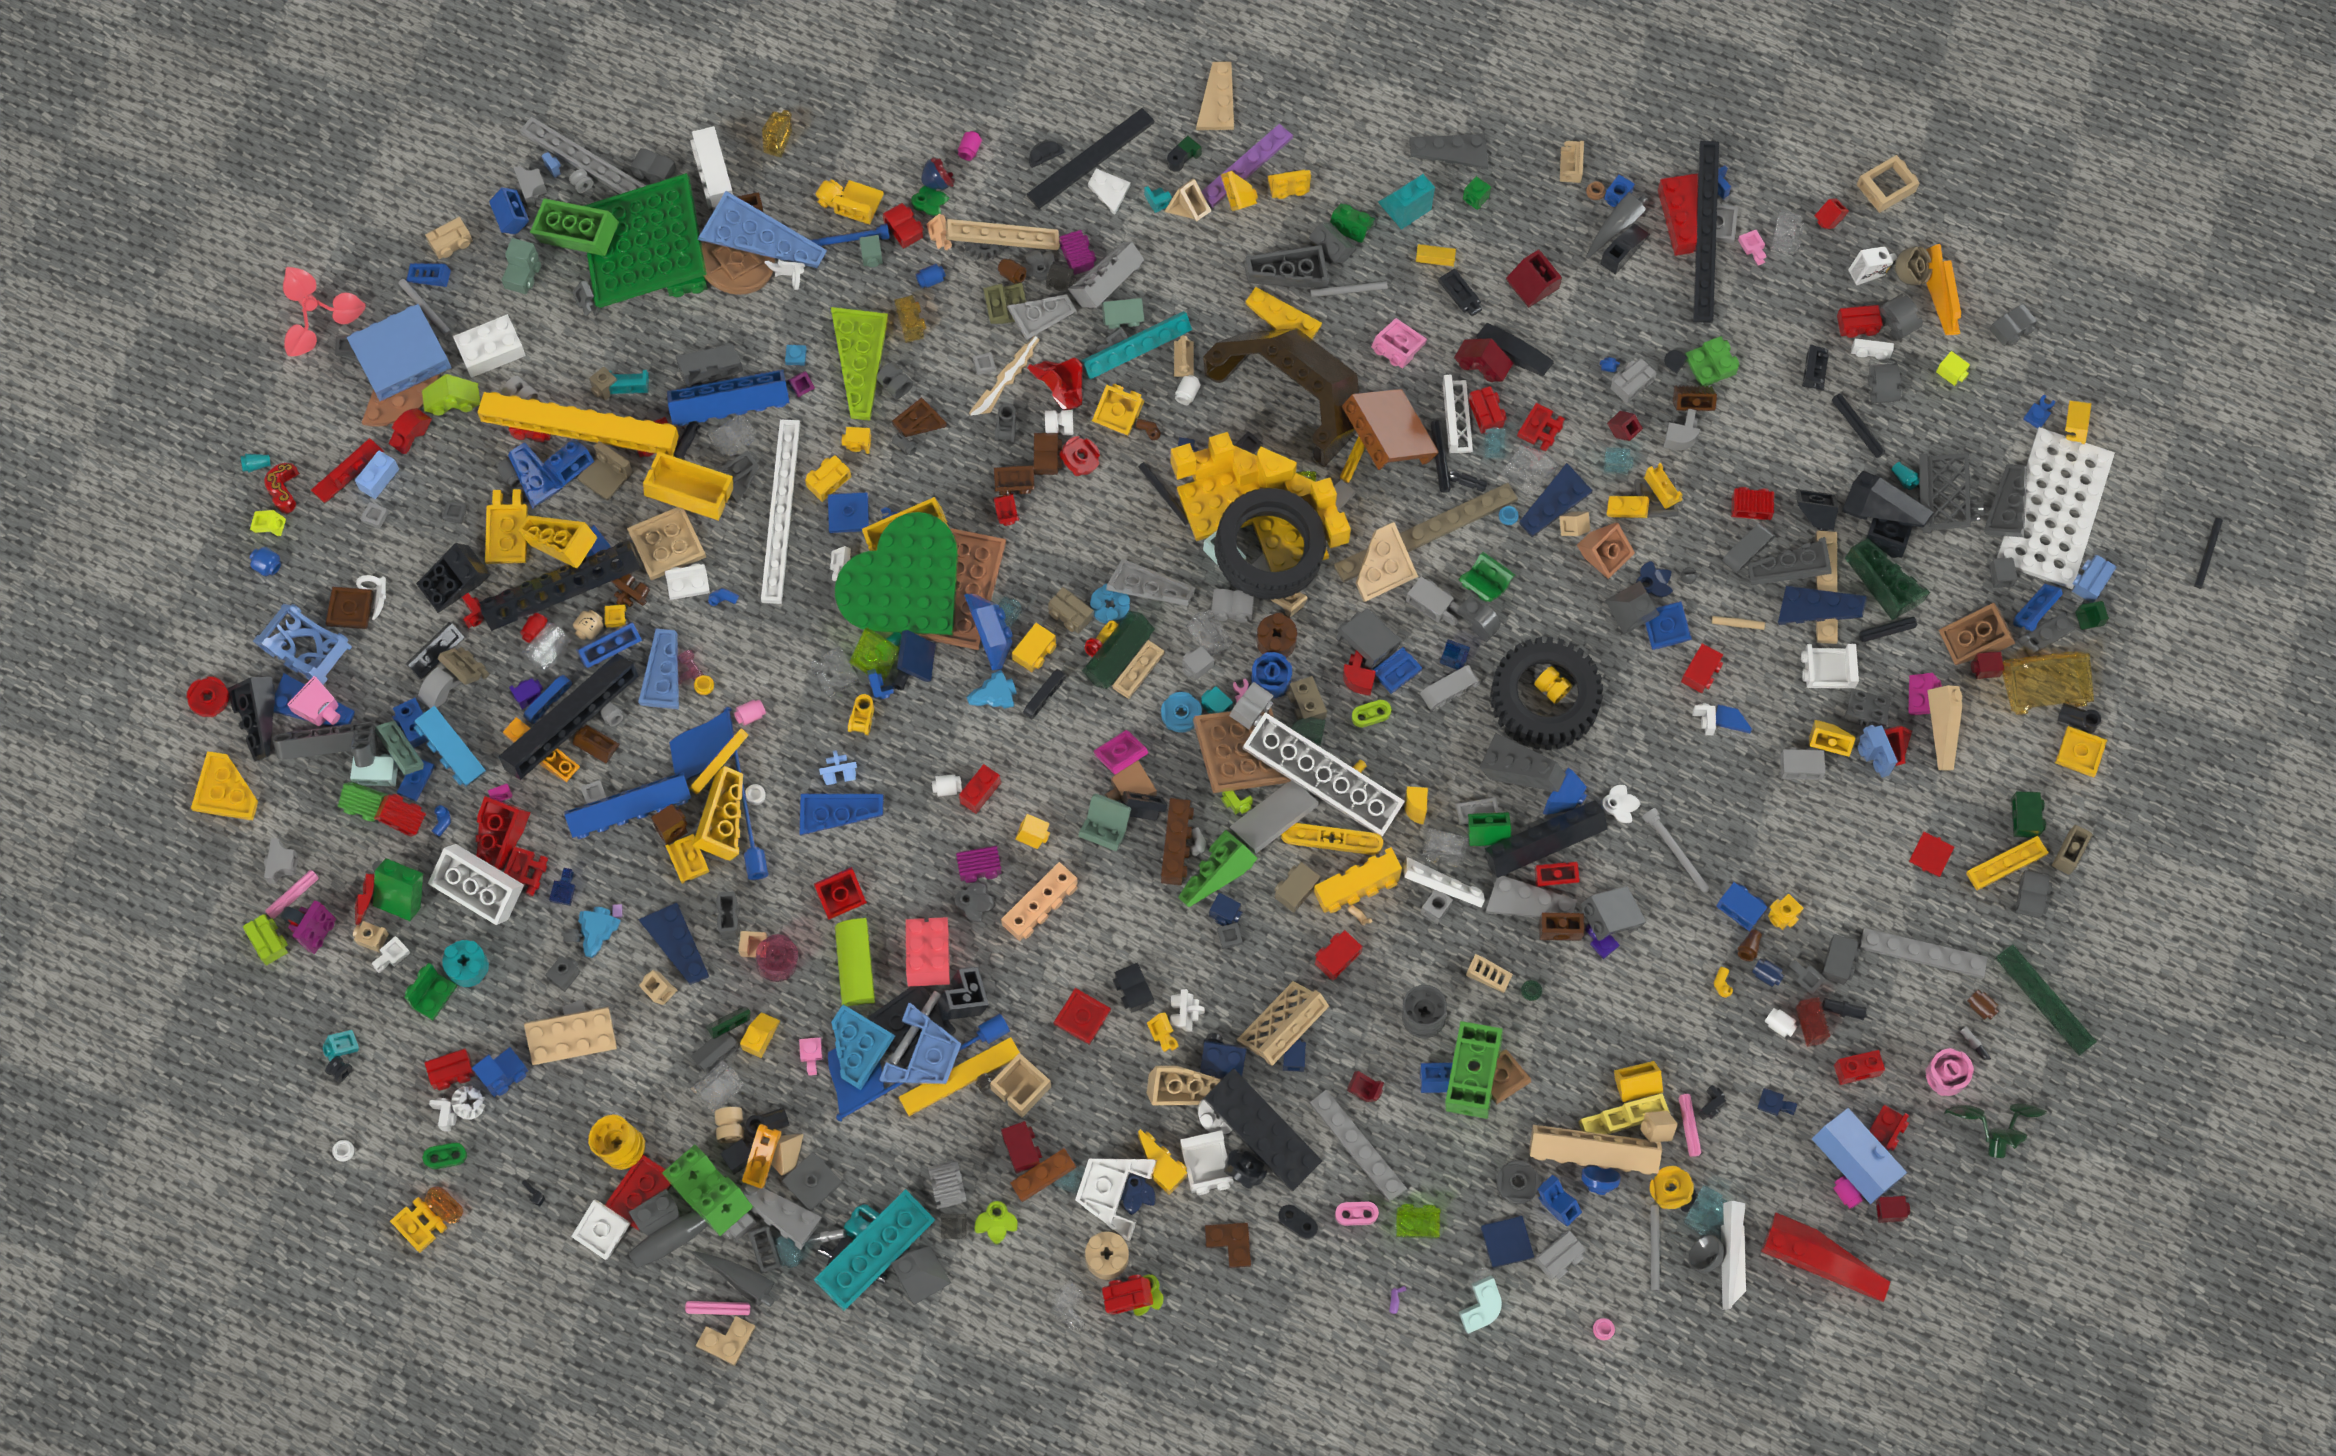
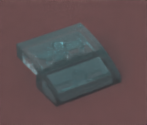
(1707, 1213)

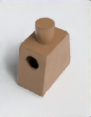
(1133, 780)

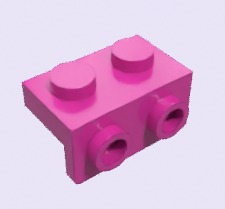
(1918, 692)

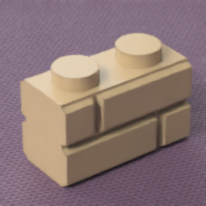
(449, 238)

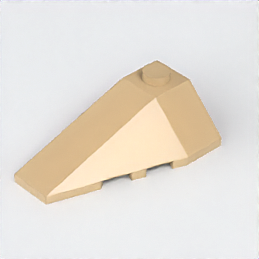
(1945, 715)

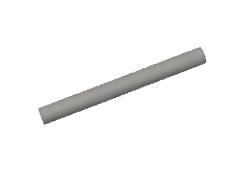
(1349, 289)
(425, 308)
(913, 1030)
(1655, 1251)

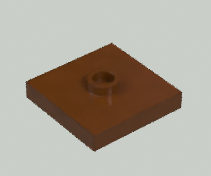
(349, 607)

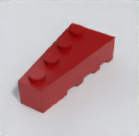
(1679, 206)

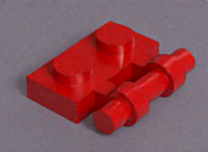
(1536, 422)
(519, 865)

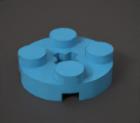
(1104, 614)
(1172, 705)

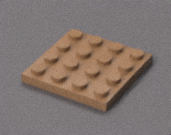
(1223, 754)

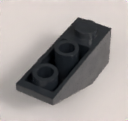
(1623, 248)

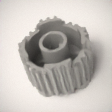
(947, 1184)

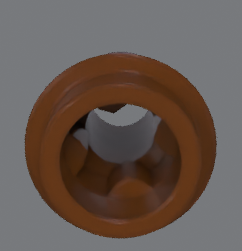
(1749, 947)

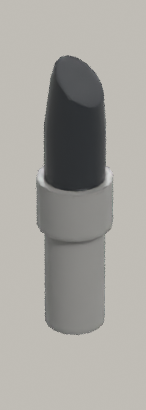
(1975, 1043)

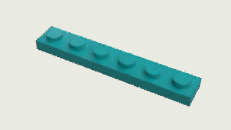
(1136, 345)

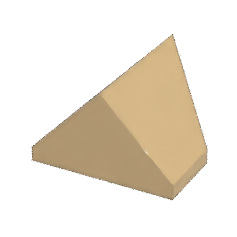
(1189, 202)
(786, 1152)

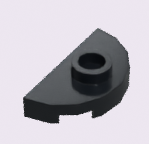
(1044, 151)

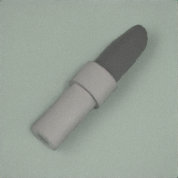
(827, 1236)

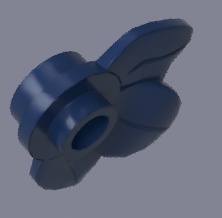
(1656, 579)
(1135, 1196)

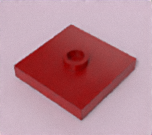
(1082, 1016)

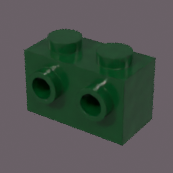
(2027, 814)

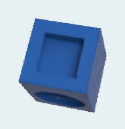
(1621, 186)

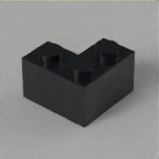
(966, 998)

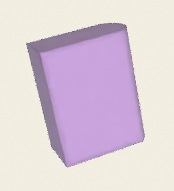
(617, 911)

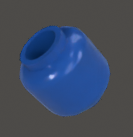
(265, 561)

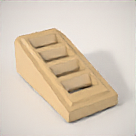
(1492, 967)

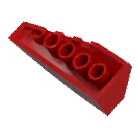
(1818, 1254)

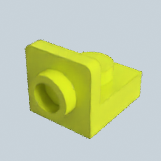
(268, 522)

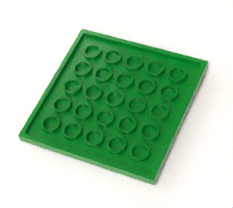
(651, 244)

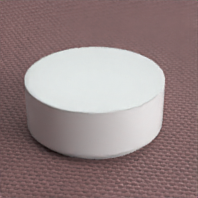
(755, 794)

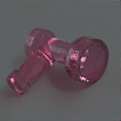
(693, 672)

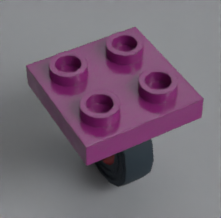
(309, 925)

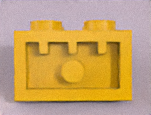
(1289, 183)
(858, 202)

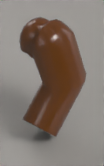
(1150, 427)

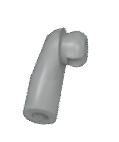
(1199, 840)

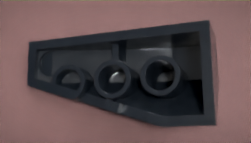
(1879, 499)

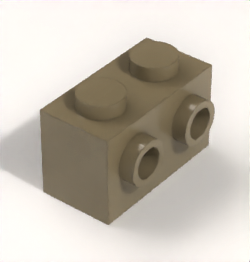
(1306, 699)

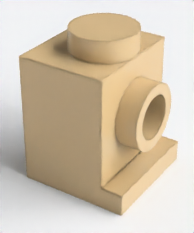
(375, 940)
(658, 994)

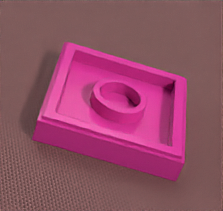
(1120, 752)

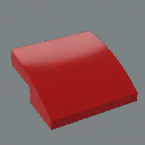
(363, 900)

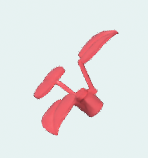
(298, 287)

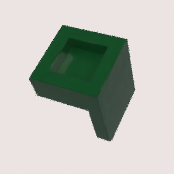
(2091, 615)

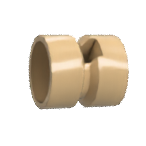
(729, 1124)

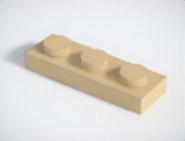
(1138, 669)

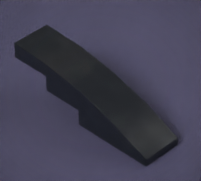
(1517, 350)

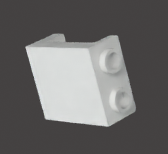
(1830, 667)
(1205, 1162)

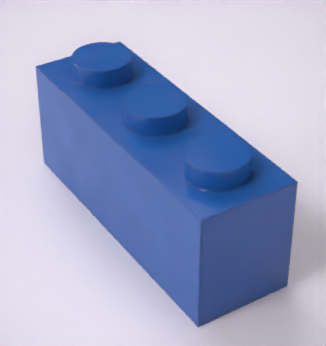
(608, 645)

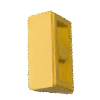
(1435, 255)

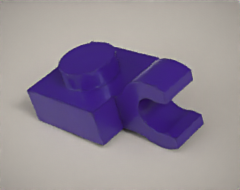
(1603, 947)

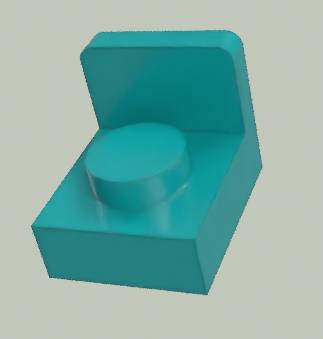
(340, 1044)

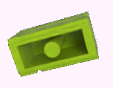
(265, 939)

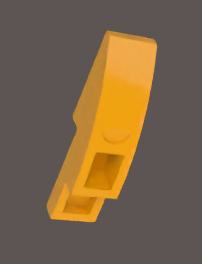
(556, 762)

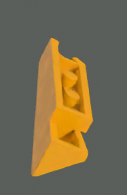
(1944, 291)

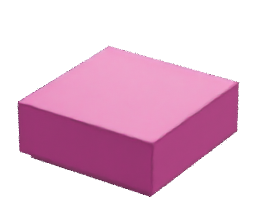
(500, 793)

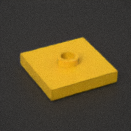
(2080, 751)

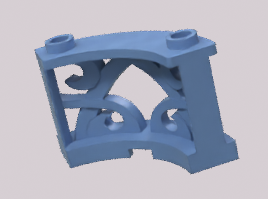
(318, 667)

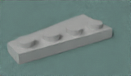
(1526, 900)

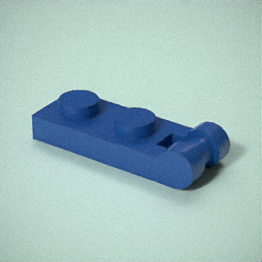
(2037, 607)

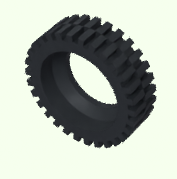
(1537, 728)

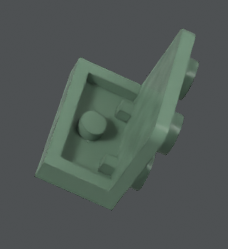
(1105, 822)

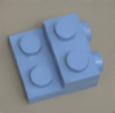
(1876, 746)

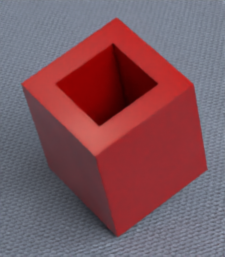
(1831, 213)

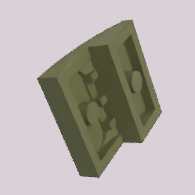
(999, 298)

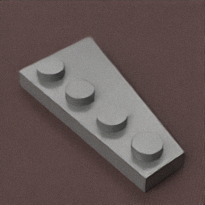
(1145, 583)
(785, 1215)

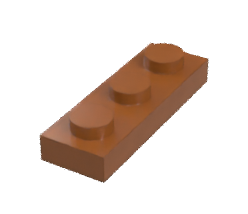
(1043, 1175)

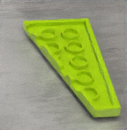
(860, 348)

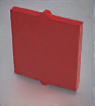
(1931, 854)

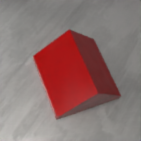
(839, 893)

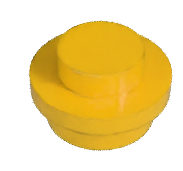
(704, 685)

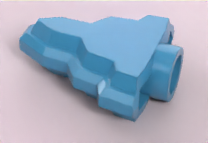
(994, 692)
(596, 929)

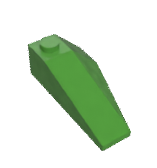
(1226, 863)

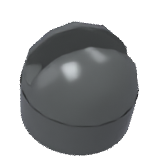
(1689, 578)

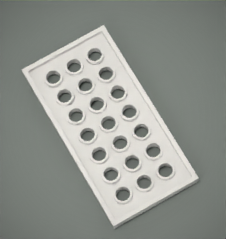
(2087, 509)

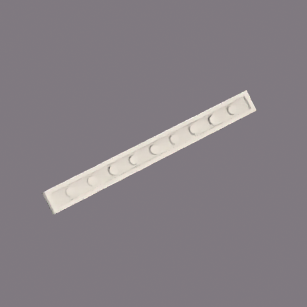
(780, 512)

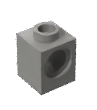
(1433, 913)

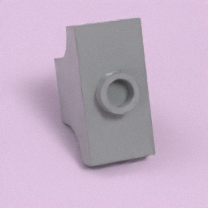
(529, 184)
(279, 861)

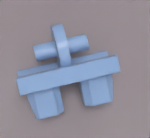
(829, 772)

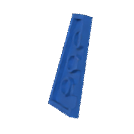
(289, 688)
(835, 810)

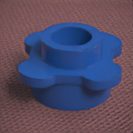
(1609, 364)

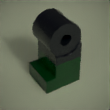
(1182, 153)

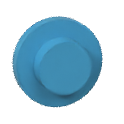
(1508, 515)

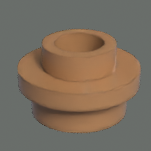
(1595, 186)

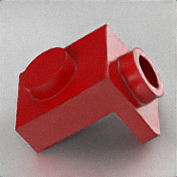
(1006, 509)
(475, 617)

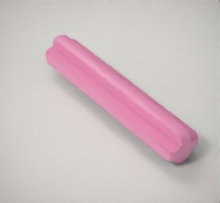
(291, 894)
(1689, 1125)
(719, 1308)

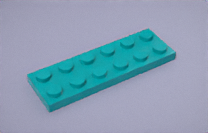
(874, 1250)

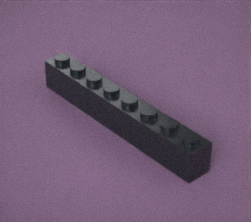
(568, 716)

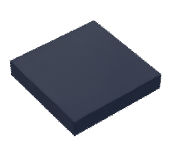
(916, 656)
(1507, 1242)

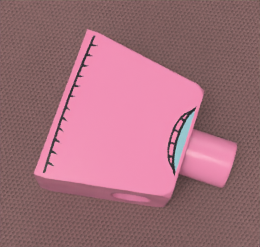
(315, 704)

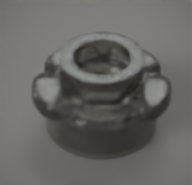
(983, 1080)

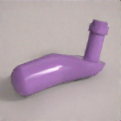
(1394, 1305)

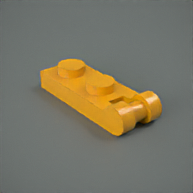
(761, 1157)

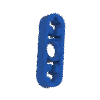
(549, 696)

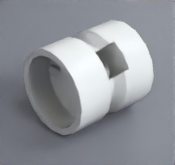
(1059, 422)

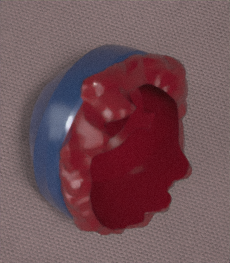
(935, 176)

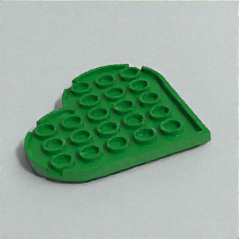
(904, 581)

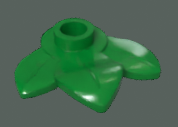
(930, 201)

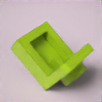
(1231, 800)

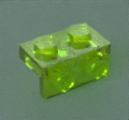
(1418, 1222)

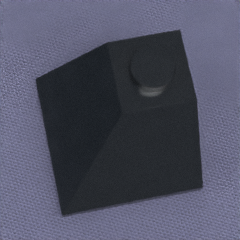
(1819, 508)

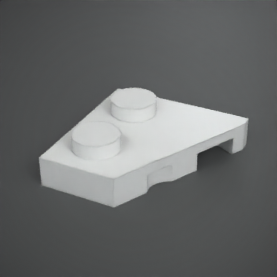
(1109, 189)

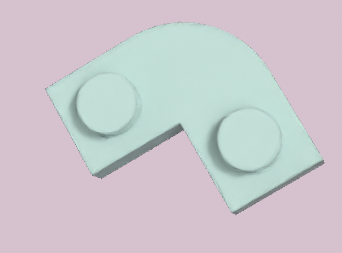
(1486, 1309)

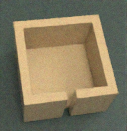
(1020, 1085)

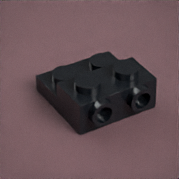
(1889, 536)

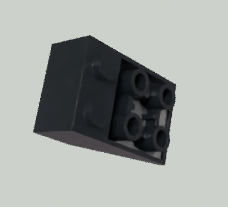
(453, 577)

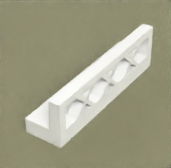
(1451, 414)

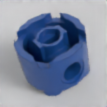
(1272, 673)

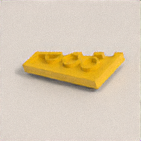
(1280, 314)

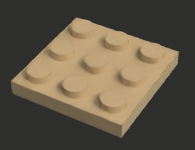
(666, 542)

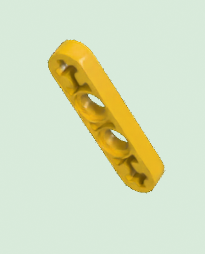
(718, 761)

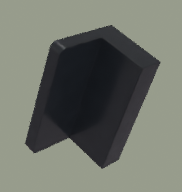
(1144, 805)

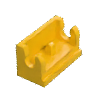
(2078, 421)
(1662, 486)

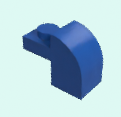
(1558, 1202)

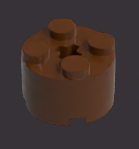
(1277, 626)

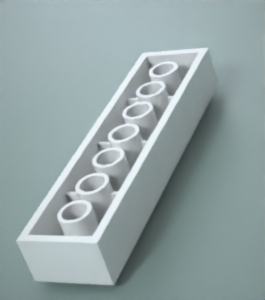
(1323, 774)

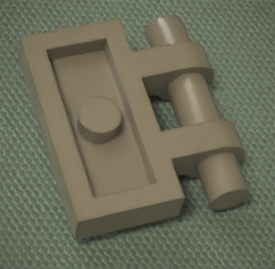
(463, 665)

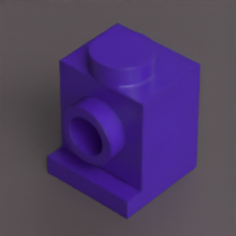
(526, 692)

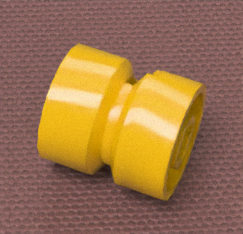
(1551, 683)

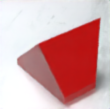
(1899, 740)

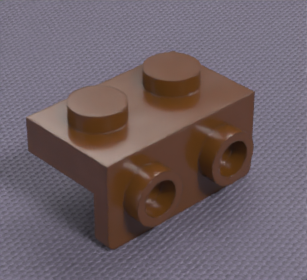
(1014, 478)

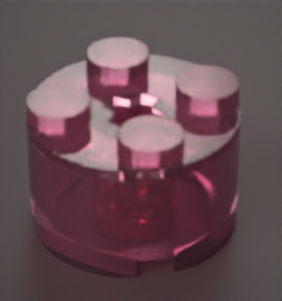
(788, 958)

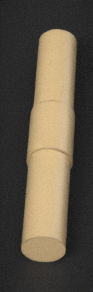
(1736, 622)

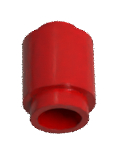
(533, 627)

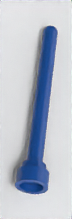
(882, 231)

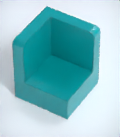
(1157, 198)

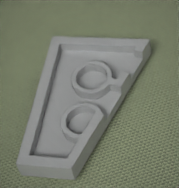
(1039, 315)

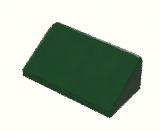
(728, 1022)

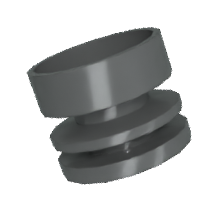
(1424, 999)

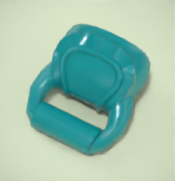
(856, 1223)

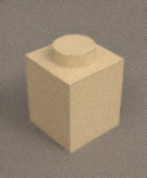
(1658, 1126)

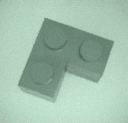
(522, 266)

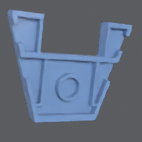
(932, 1056)

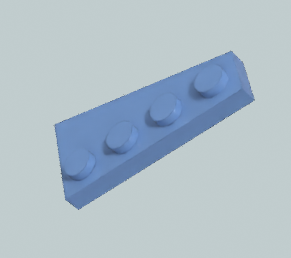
(661, 676)

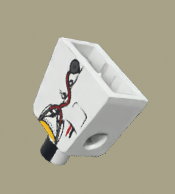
(1871, 264)

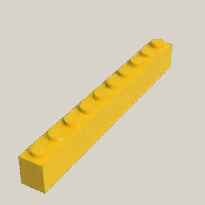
(578, 423)

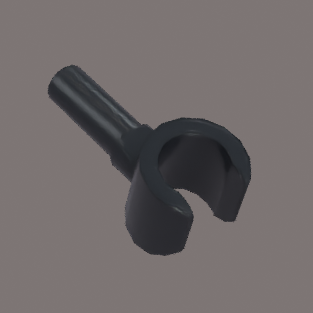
(537, 1197)

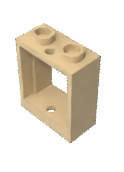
(1873, 192)

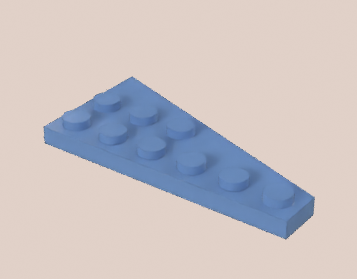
(750, 230)

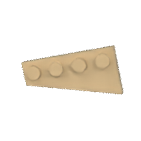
(1217, 103)

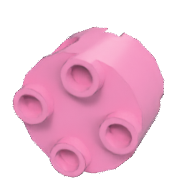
(1949, 1072)

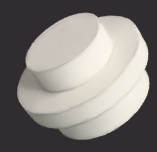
(343, 1150)

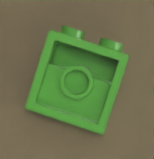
(1712, 362)

